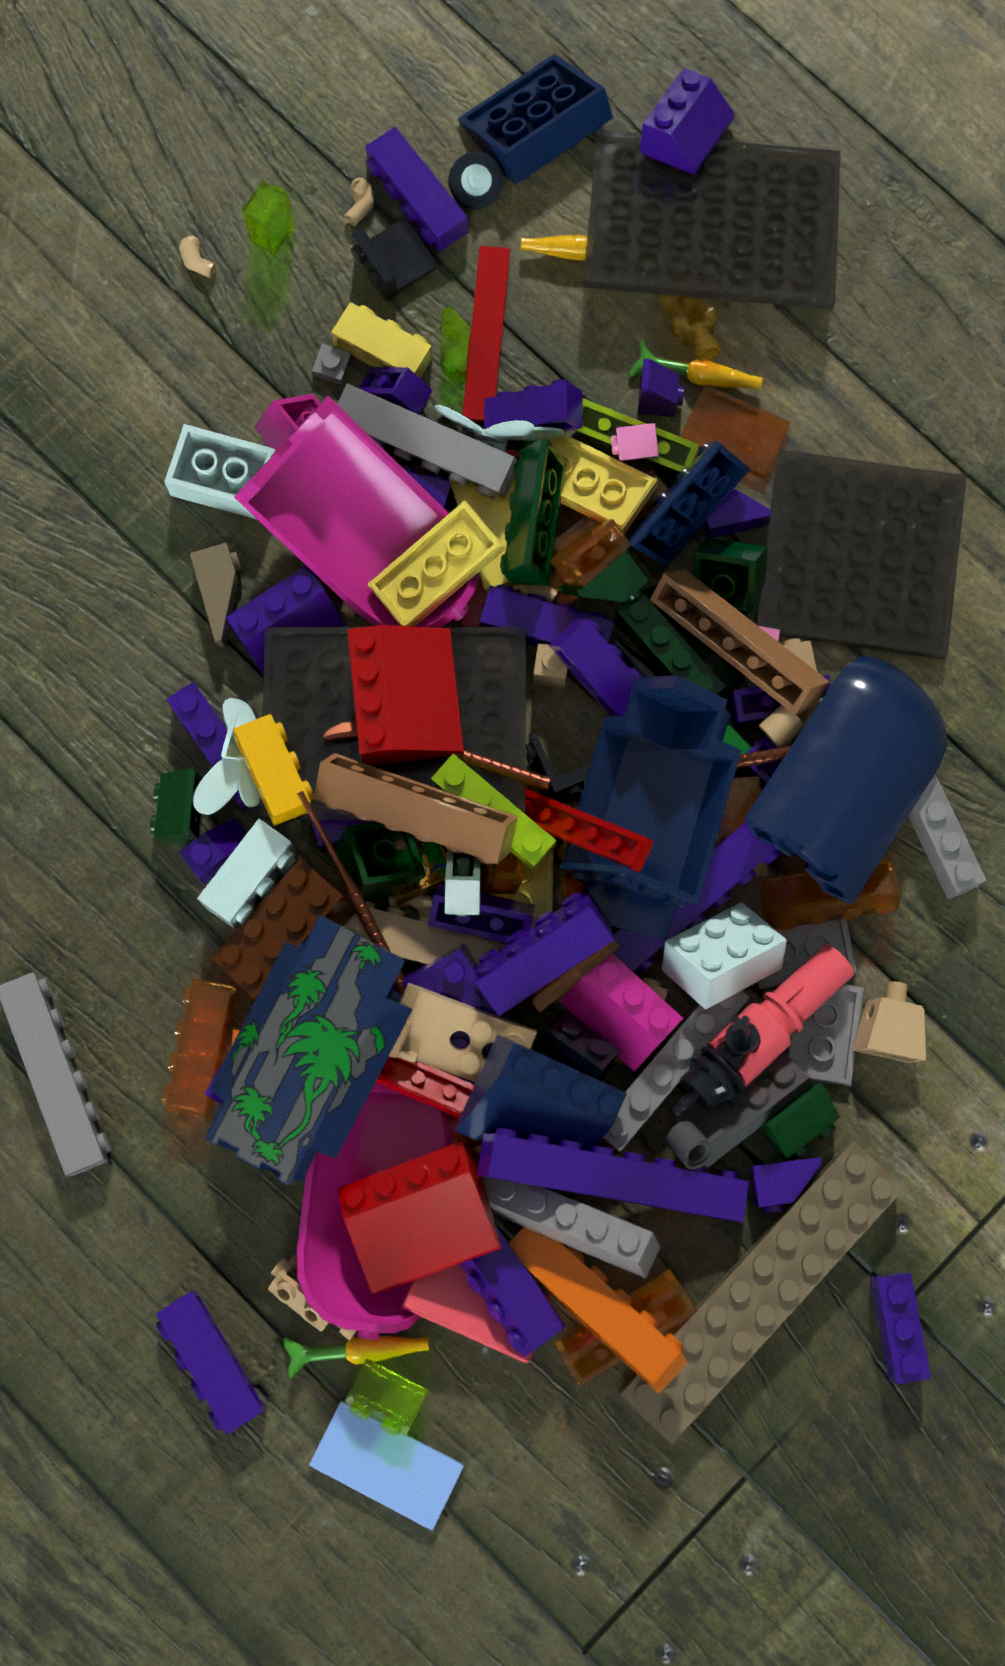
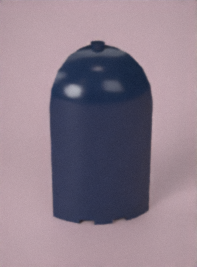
(852, 776)

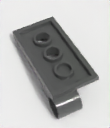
(706, 1136)

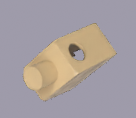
(892, 1027)

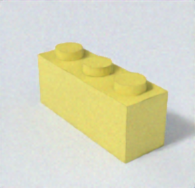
(380, 341)

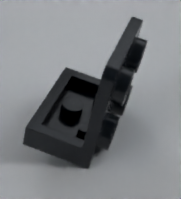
(393, 257)
(563, 788)
(579, 1047)

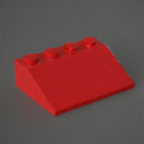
(404, 693)
(419, 1217)

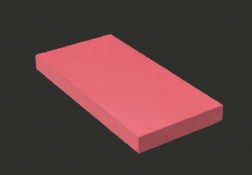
(454, 1305)

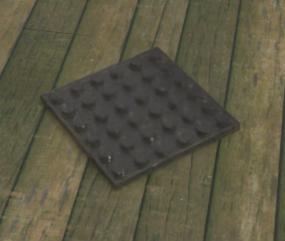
(862, 554)

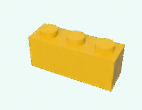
(273, 768)

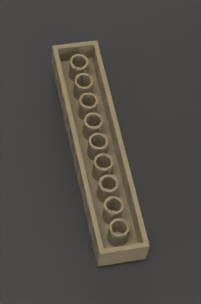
(767, 1286)

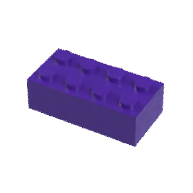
(542, 952)
(454, 977)

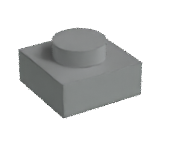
(331, 364)

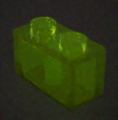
(268, 217)
(385, 1398)

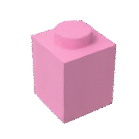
(635, 442)

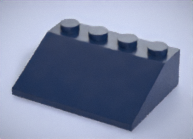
(537, 117)
(688, 503)
(538, 1097)

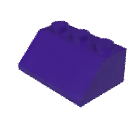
(686, 122)
(290, 603)

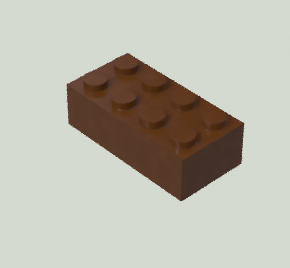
(282, 916)

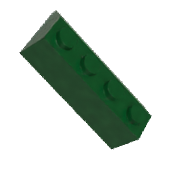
(533, 515)
(673, 647)

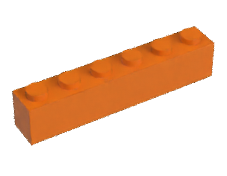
(600, 1308)

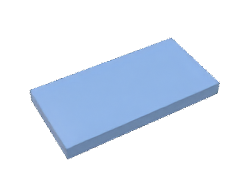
(387, 1467)

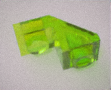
(455, 354)

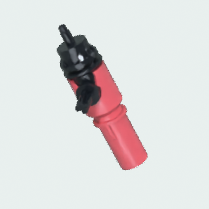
(761, 1032)

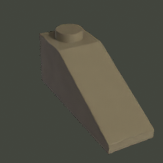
(218, 585)

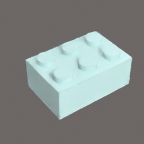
(213, 468)
(248, 874)
(723, 955)

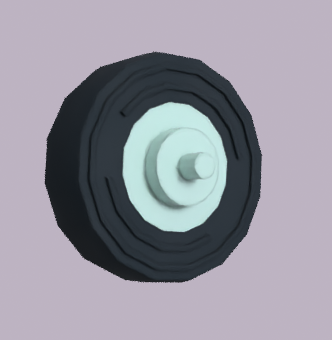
(475, 180)

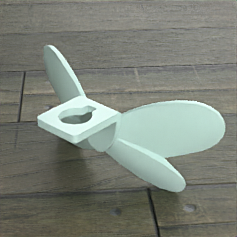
(499, 434)
(231, 772)

